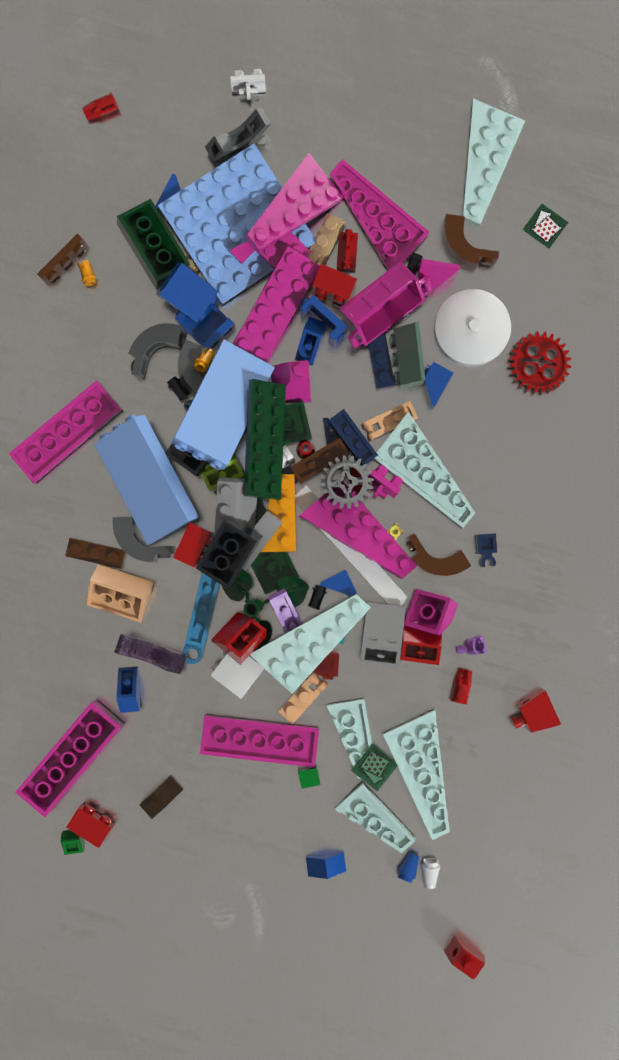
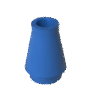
(409, 868)

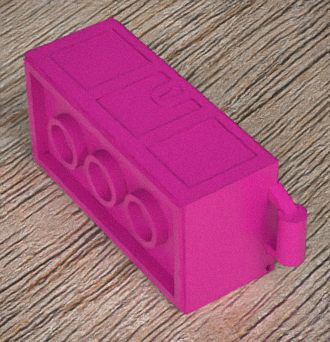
(383, 304)

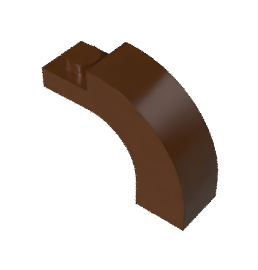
(459, 247)
(446, 566)

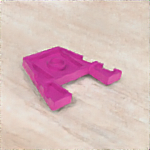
(272, 253)

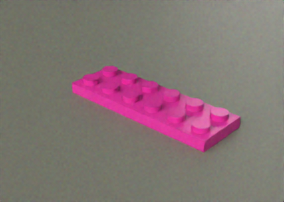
(276, 304)
(65, 431)
(259, 741)

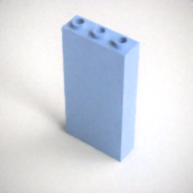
(220, 406)
(145, 479)

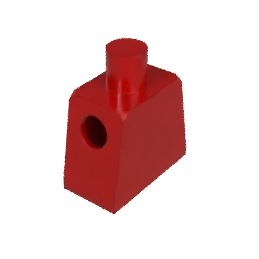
(536, 713)
(466, 959)

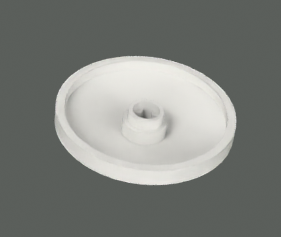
(472, 327)

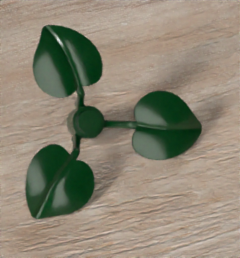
(294, 586)

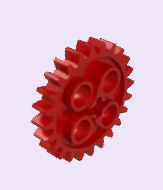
(541, 345)

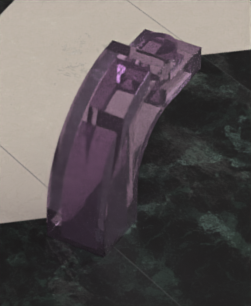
(151, 652)

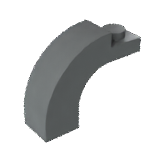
(230, 144)
(152, 339)
(187, 373)
(127, 539)

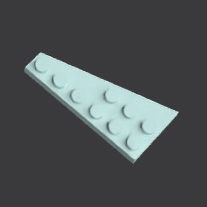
(489, 148)
(418, 465)
(419, 761)

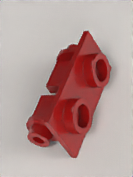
(347, 250)

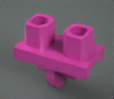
(382, 485)

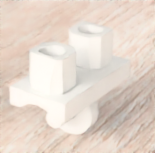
(248, 83)

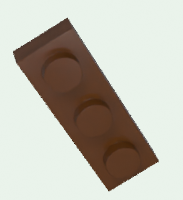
(62, 258)
(319, 460)
(95, 553)

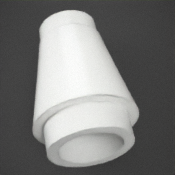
(430, 872)

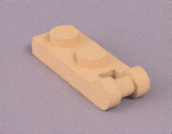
(388, 421)
(302, 698)

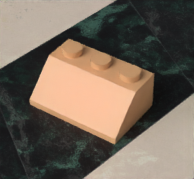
(119, 593)

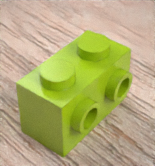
(211, 475)

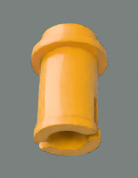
(88, 278)
(203, 361)

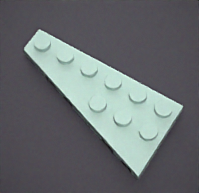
(301, 650)

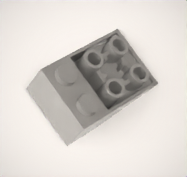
(382, 635)

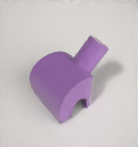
(473, 646)

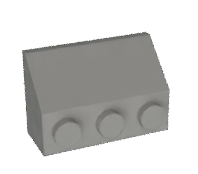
(232, 503)

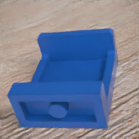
(187, 292)
(315, 306)
(210, 330)

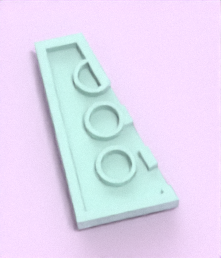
(352, 726)
(368, 811)

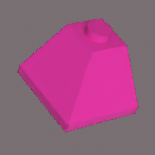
(438, 273)
(296, 378)
(430, 612)

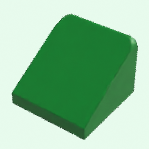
(309, 777)
(71, 843)

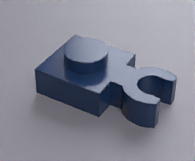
(486, 545)

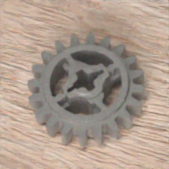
(338, 482)

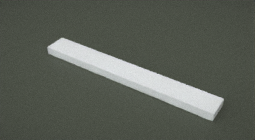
(368, 569)

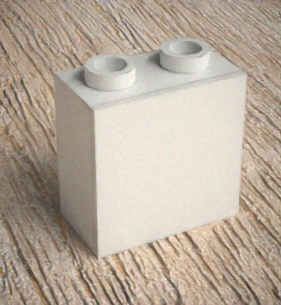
(235, 676)

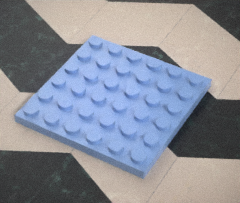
(217, 216)

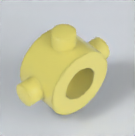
(395, 531)

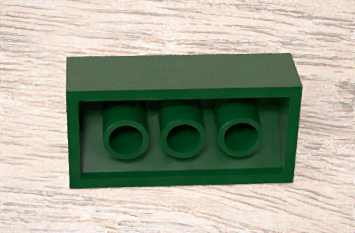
(151, 241)

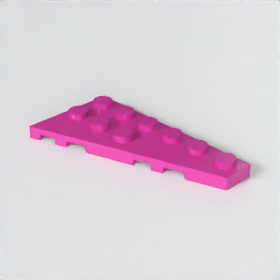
(299, 201)
(387, 225)
(360, 532)

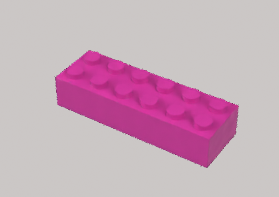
(69, 758)

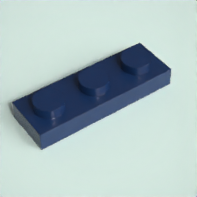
(381, 362)
(352, 437)

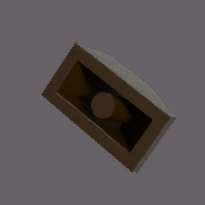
(161, 797)

